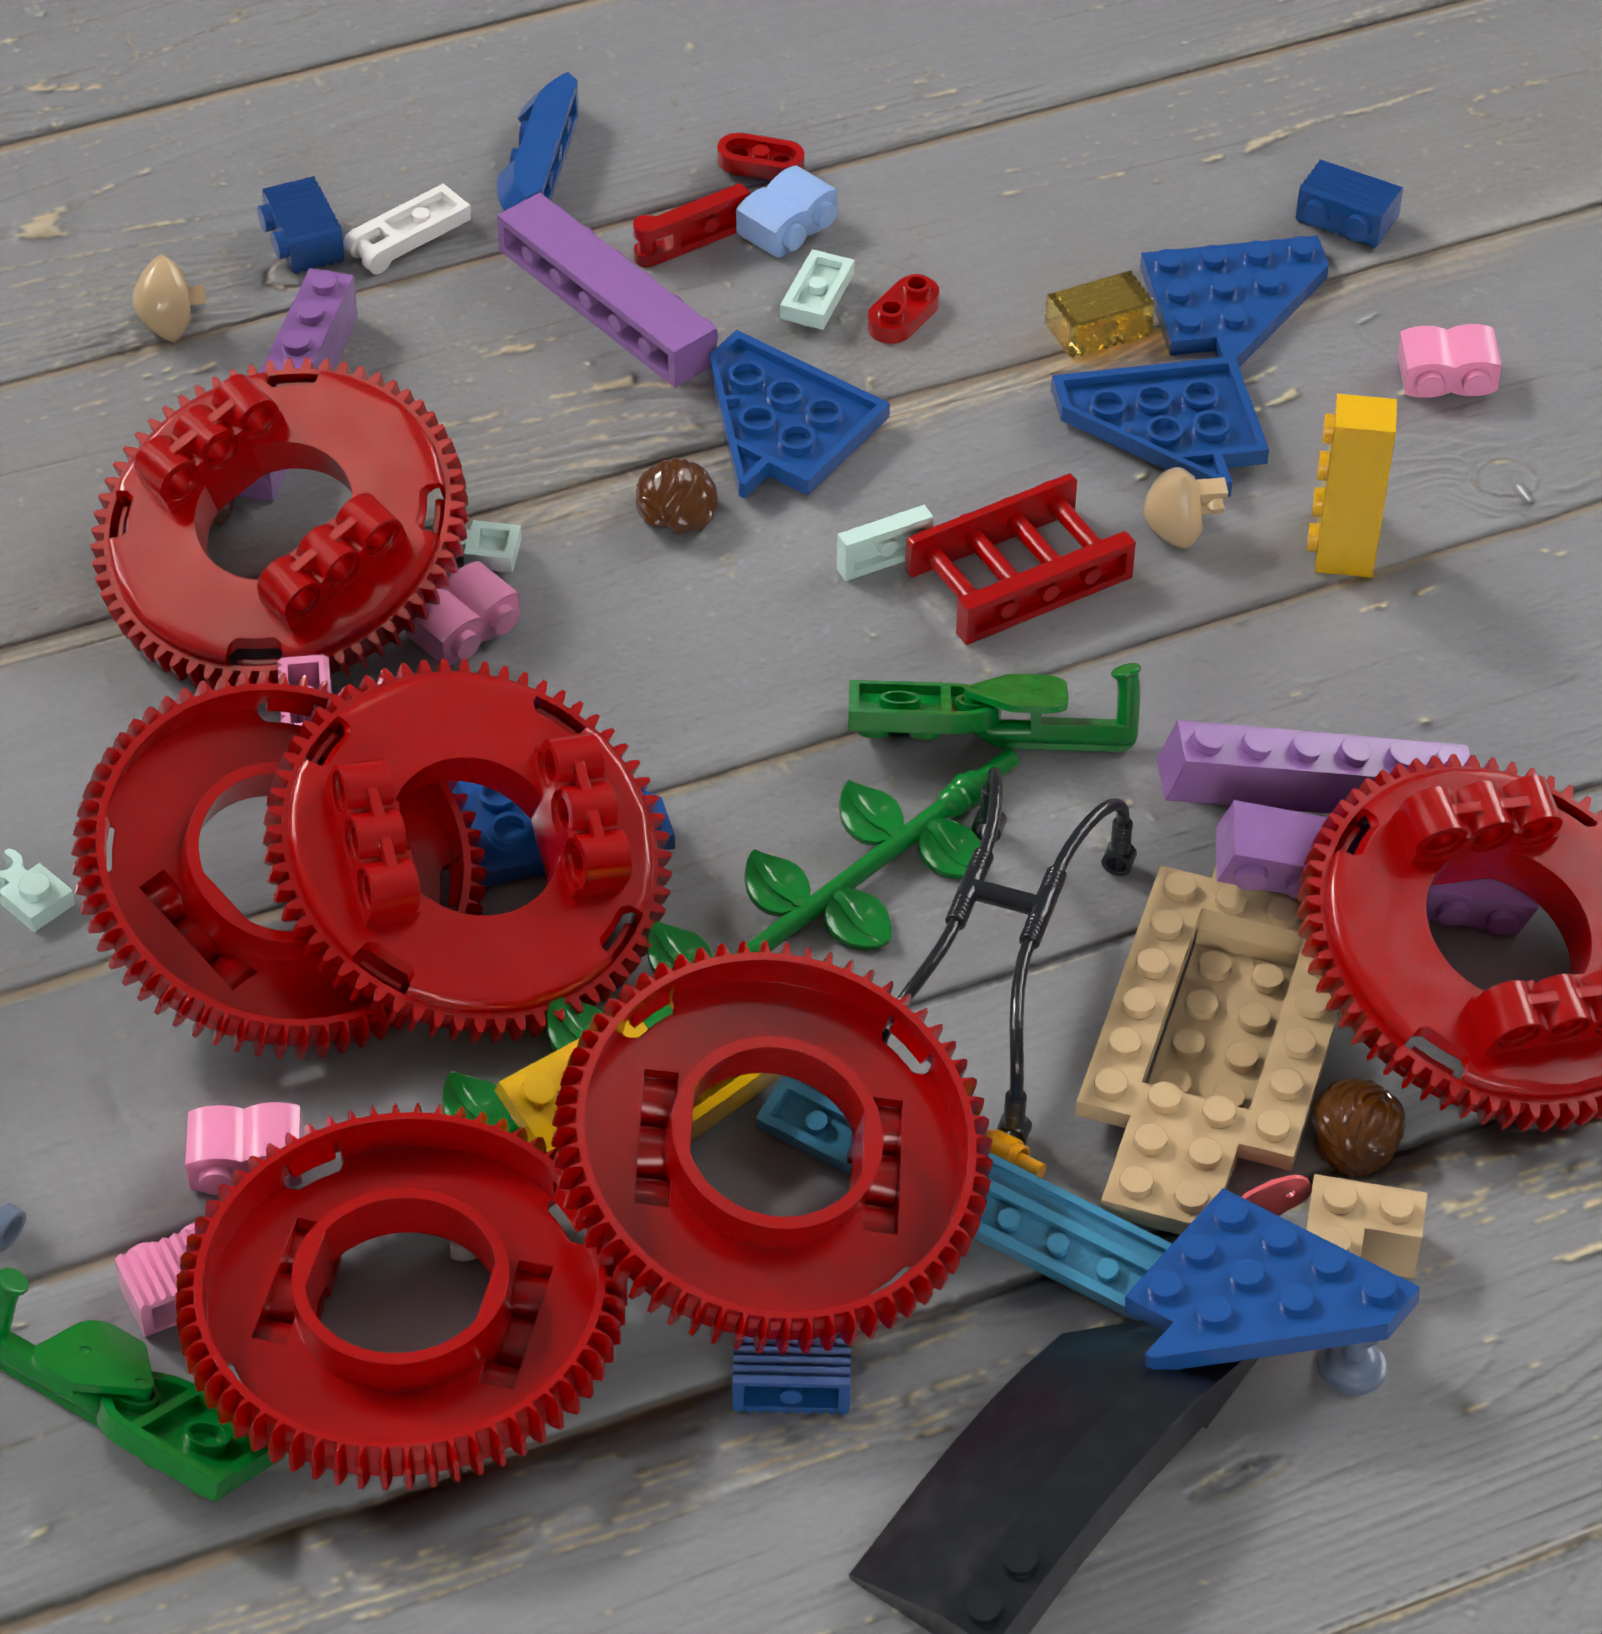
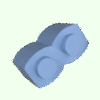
(786, 211)

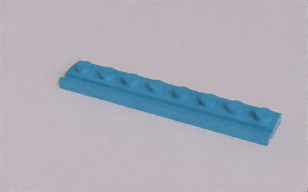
(1022, 1214)

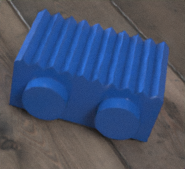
(1348, 203)
(301, 225)
(792, 1380)

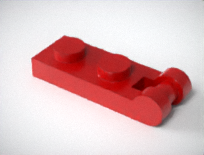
(687, 226)

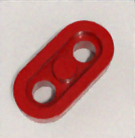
(757, 155)
(903, 309)

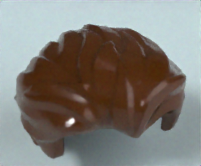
(676, 496)
(1357, 1126)

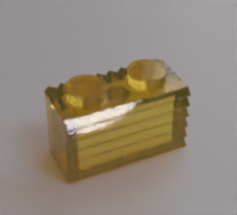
(1100, 314)

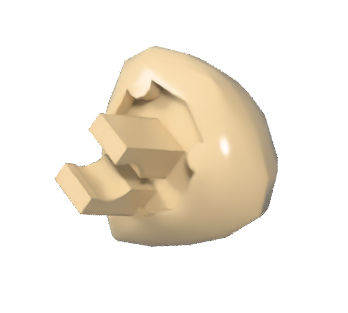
(164, 299)
(1177, 505)

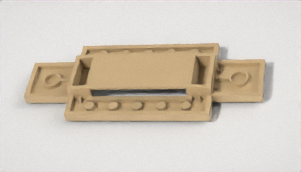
(1234, 1055)

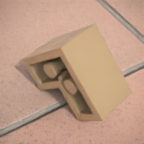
(1369, 1221)

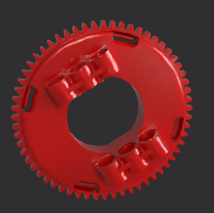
(346, 582)
(354, 884)
(172, 919)
(1522, 1044)
(912, 1149)
(271, 1256)

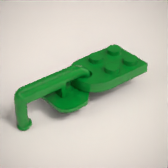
(960, 708)
(111, 1384)

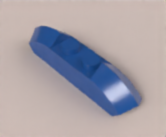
(543, 143)

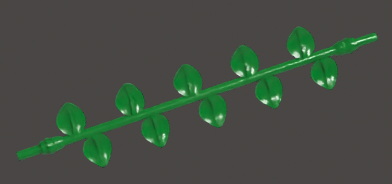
(783, 889)

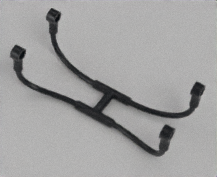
(1039, 907)

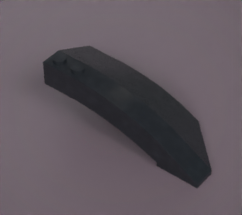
(1039, 1481)

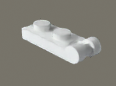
(406, 227)

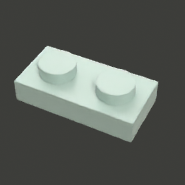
(817, 289)
(879, 542)

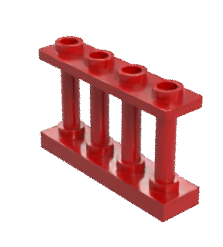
(1029, 592)

